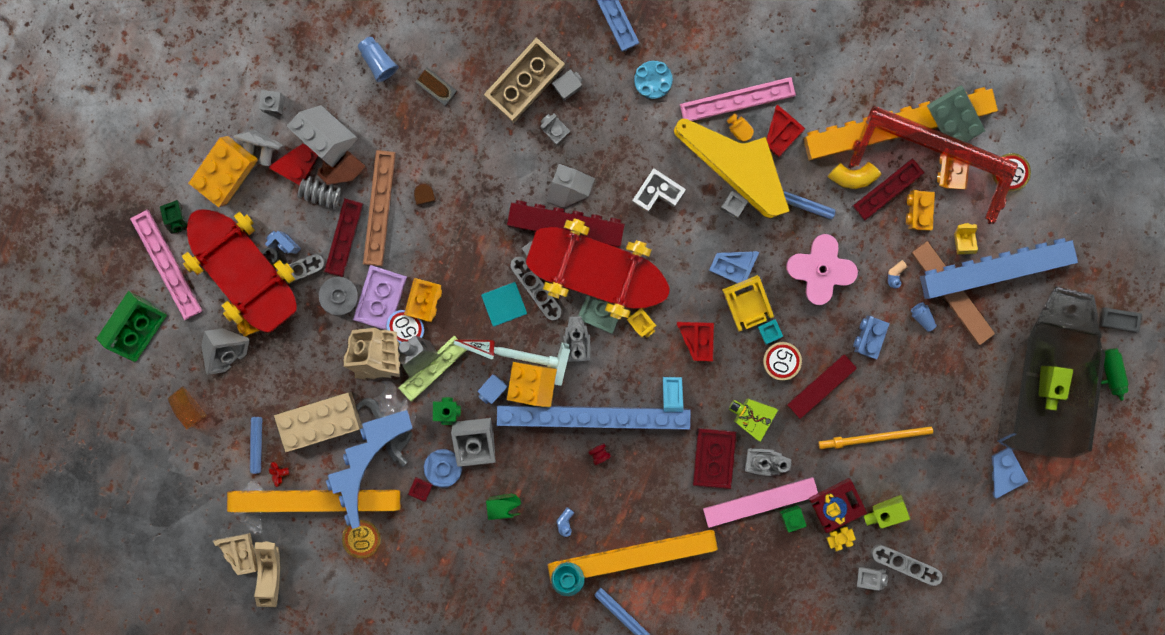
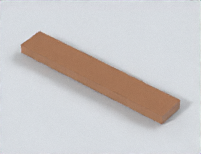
(379, 208)
(958, 301)

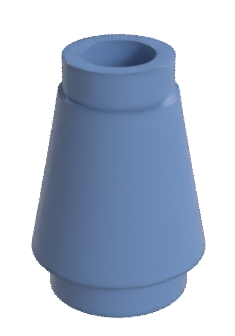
(923, 316)

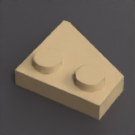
(239, 553)

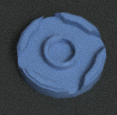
(442, 468)

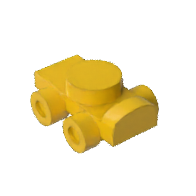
(836, 539)

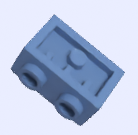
(283, 241)
(871, 337)

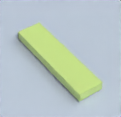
(419, 382)

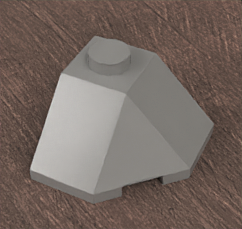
(569, 186)
(221, 349)

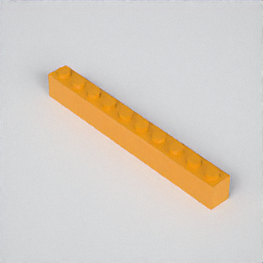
(841, 139)

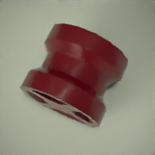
(599, 454)

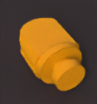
(740, 128)

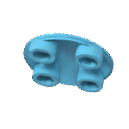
(653, 79)

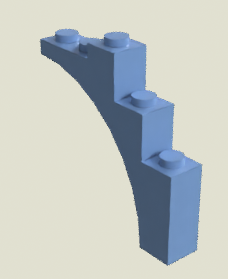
(348, 481)

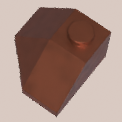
(344, 170)

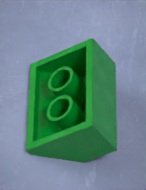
(131, 327)

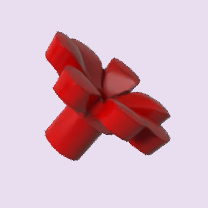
(277, 473)

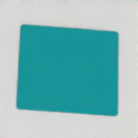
(504, 304)

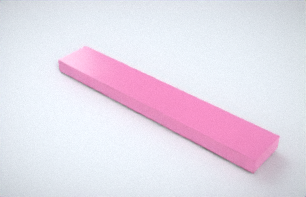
(738, 100)
(166, 264)
(760, 502)

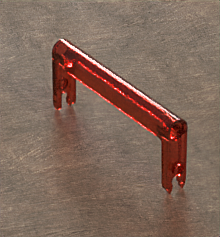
(943, 144)

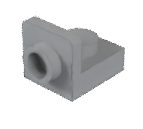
(554, 128)
(872, 578)

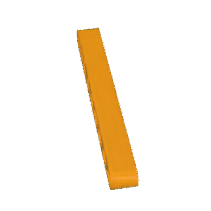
(309, 501)
(643, 554)

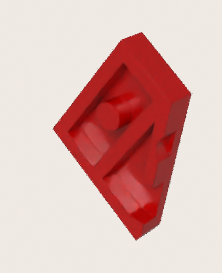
(783, 131)
(296, 164)
(698, 339)

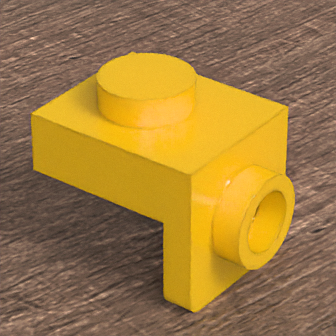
(966, 239)
(642, 323)

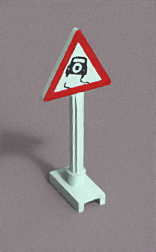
(487, 349)

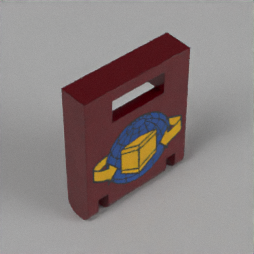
(835, 507)

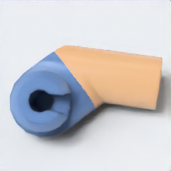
(894, 274)

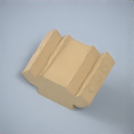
(373, 353)

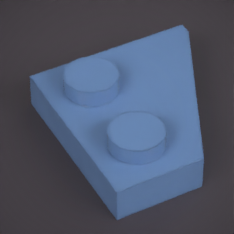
(734, 265)
(1006, 472)

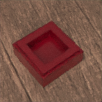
(420, 489)

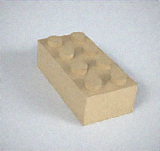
(524, 80)
(318, 421)

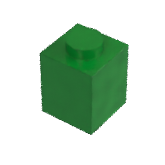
(792, 518)

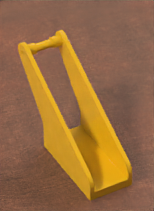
(742, 165)

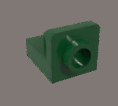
(173, 217)

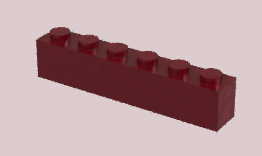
(539, 217)

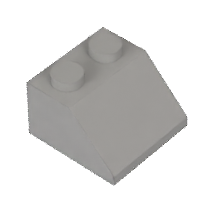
(473, 442)

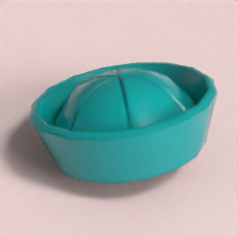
(567, 579)

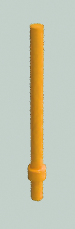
(839, 442)

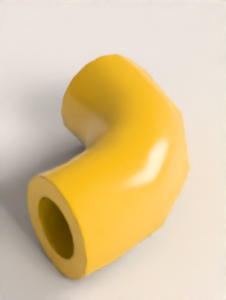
(854, 178)

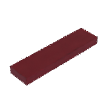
(888, 189)
(343, 237)
(821, 386)

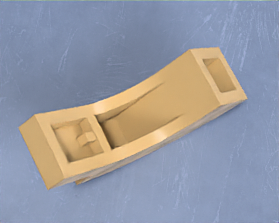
(268, 574)

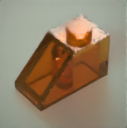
(186, 408)

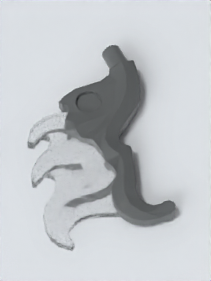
(386, 405)

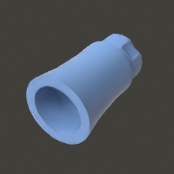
(377, 60)

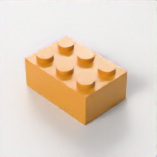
(223, 171)

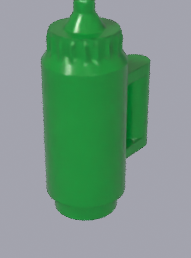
(1115, 373)

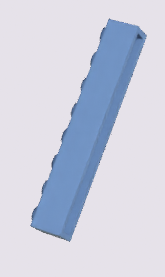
(998, 269)

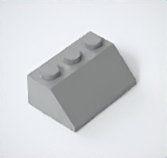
(322, 133)

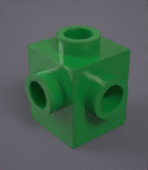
(439, 413)

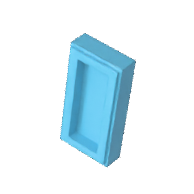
(672, 394)

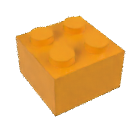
(531, 384)

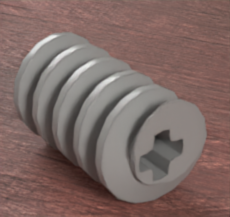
(319, 193)

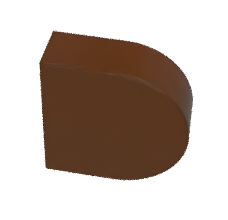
(424, 194)

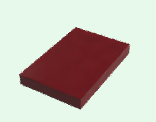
(714, 458)

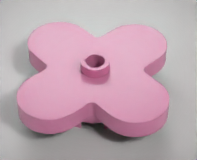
(806, 267)

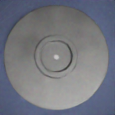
(338, 296)

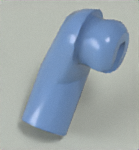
(563, 522)

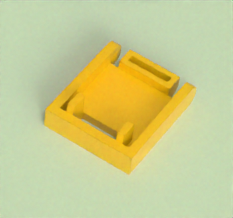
(750, 305)

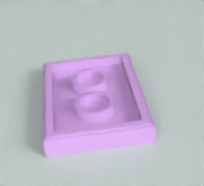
(379, 297)

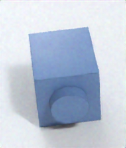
(491, 389)

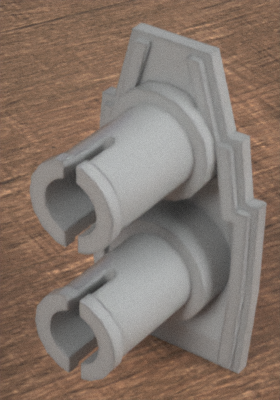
(254, 138)
(578, 340)
(766, 462)

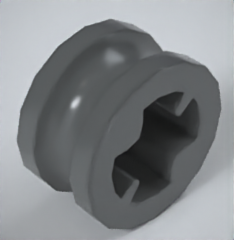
(273, 251)

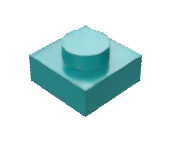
(770, 331)

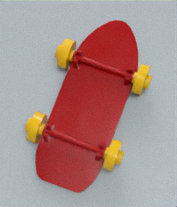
(596, 268)
(240, 270)

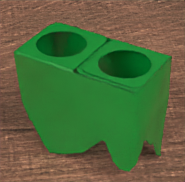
(500, 505)

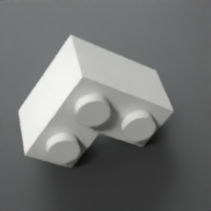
(657, 186)

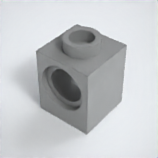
(567, 84)
(271, 102)
(733, 204)

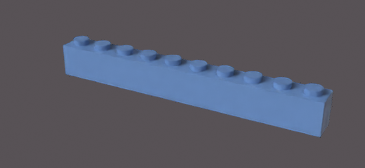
(591, 417)

